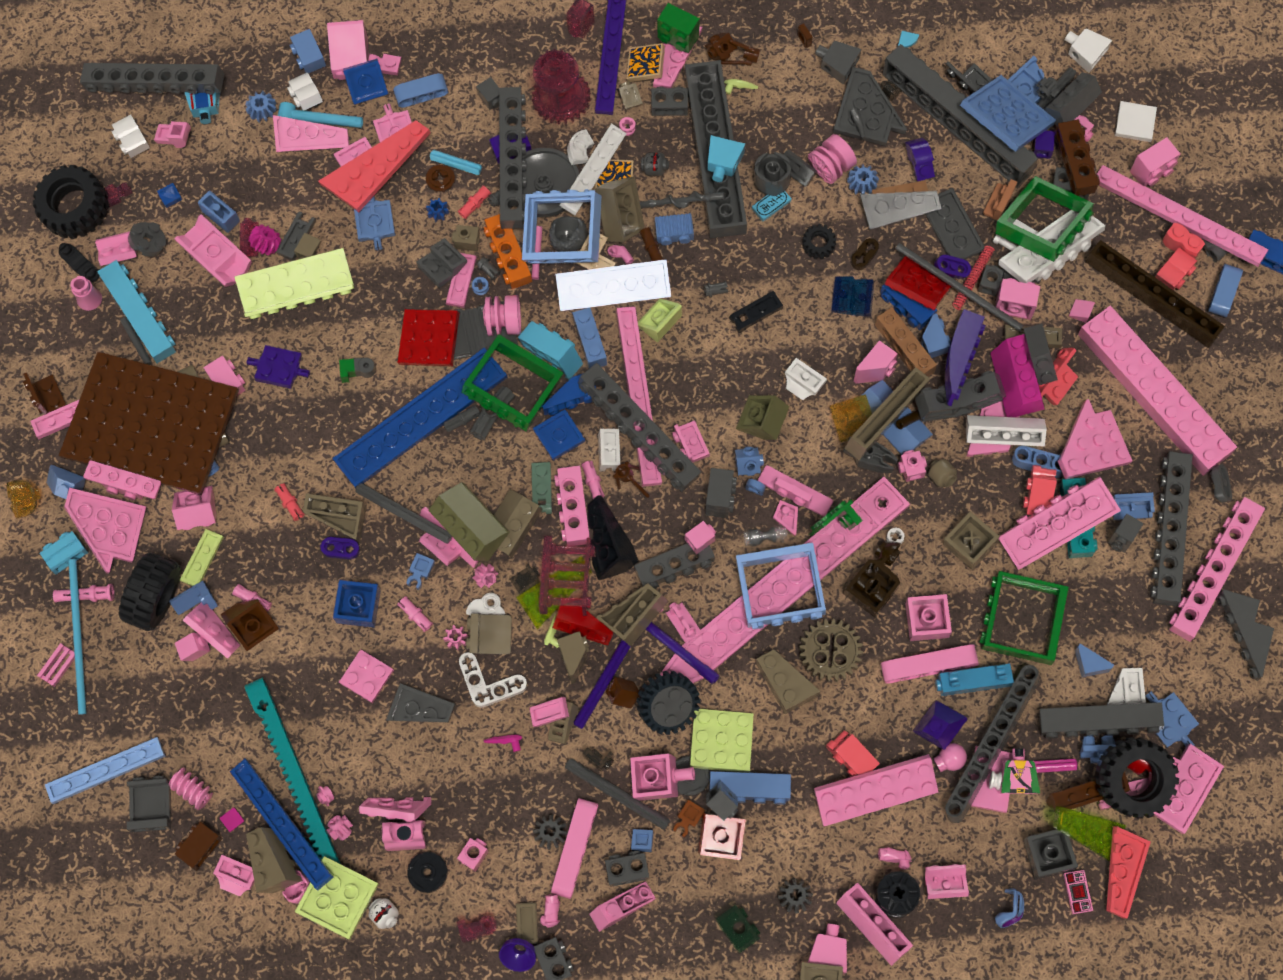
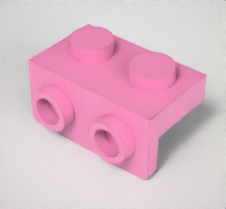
(690, 441)
(946, 881)

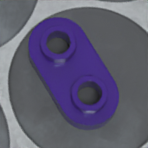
(951, 266)
(340, 548)

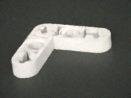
(481, 686)

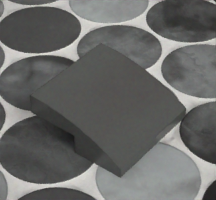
(441, 263)

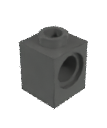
(987, 286)

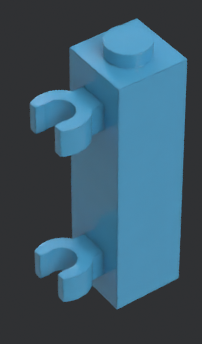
(974, 679)

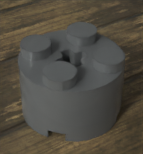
(772, 173)

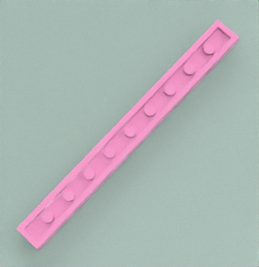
(1179, 214)
(636, 383)

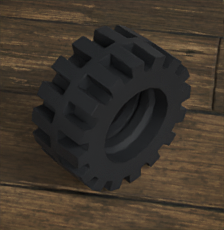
(819, 252)

